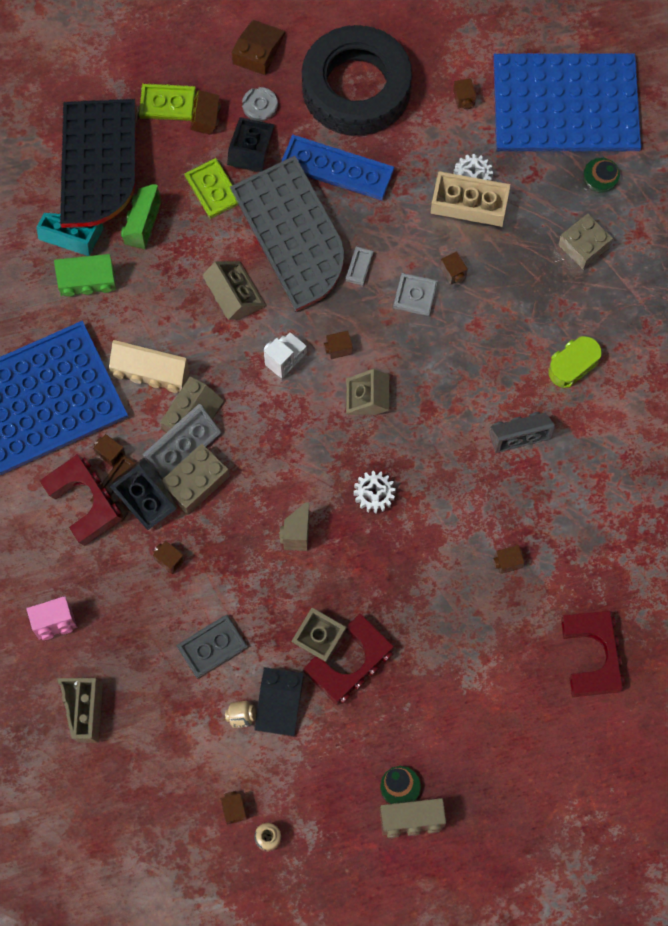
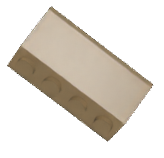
(470, 198)
(148, 366)

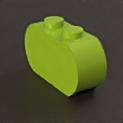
(574, 361)

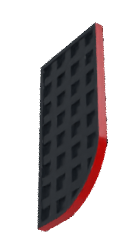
(97, 160)

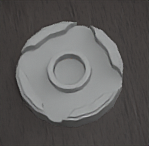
(259, 104)

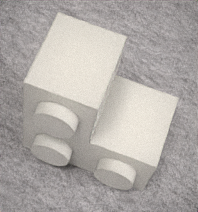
(284, 354)

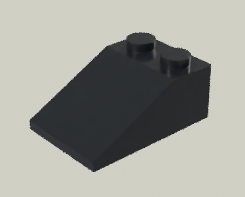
(250, 144)
(144, 493)
(279, 701)

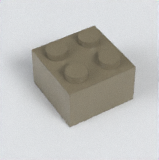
(585, 241)

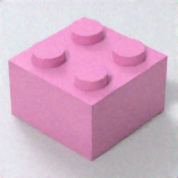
(51, 618)

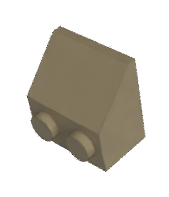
(367, 393)
(295, 529)
(319, 635)

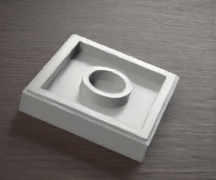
(415, 294)

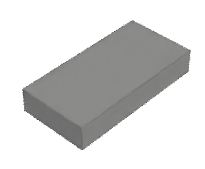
(359, 266)

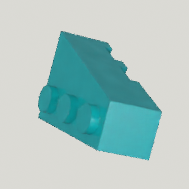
(72, 238)

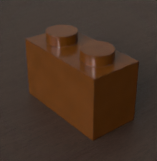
(205, 112)

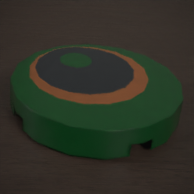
(601, 174)
(400, 785)

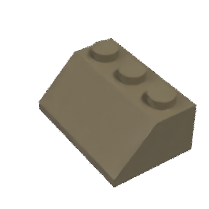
(233, 289)
(189, 397)

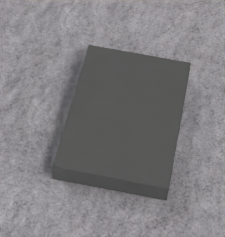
(212, 646)

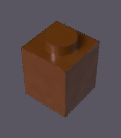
(464, 93)
(453, 268)
(338, 345)
(108, 450)
(168, 557)
(508, 559)
(233, 807)

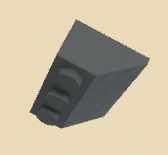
(521, 432)

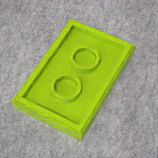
(167, 102)
(211, 188)

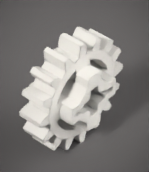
(474, 165)
(366, 491)

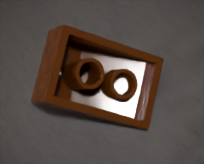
(257, 47)

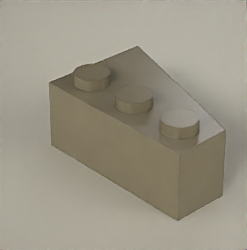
(83, 707)

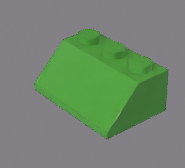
(141, 217)
(85, 275)

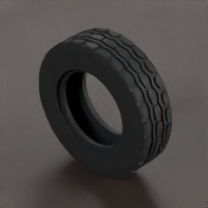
(360, 44)

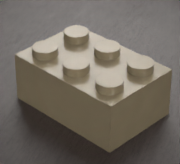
(195, 479)
(412, 818)

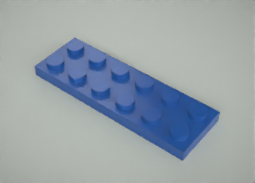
(340, 167)

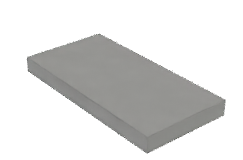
(182, 440)

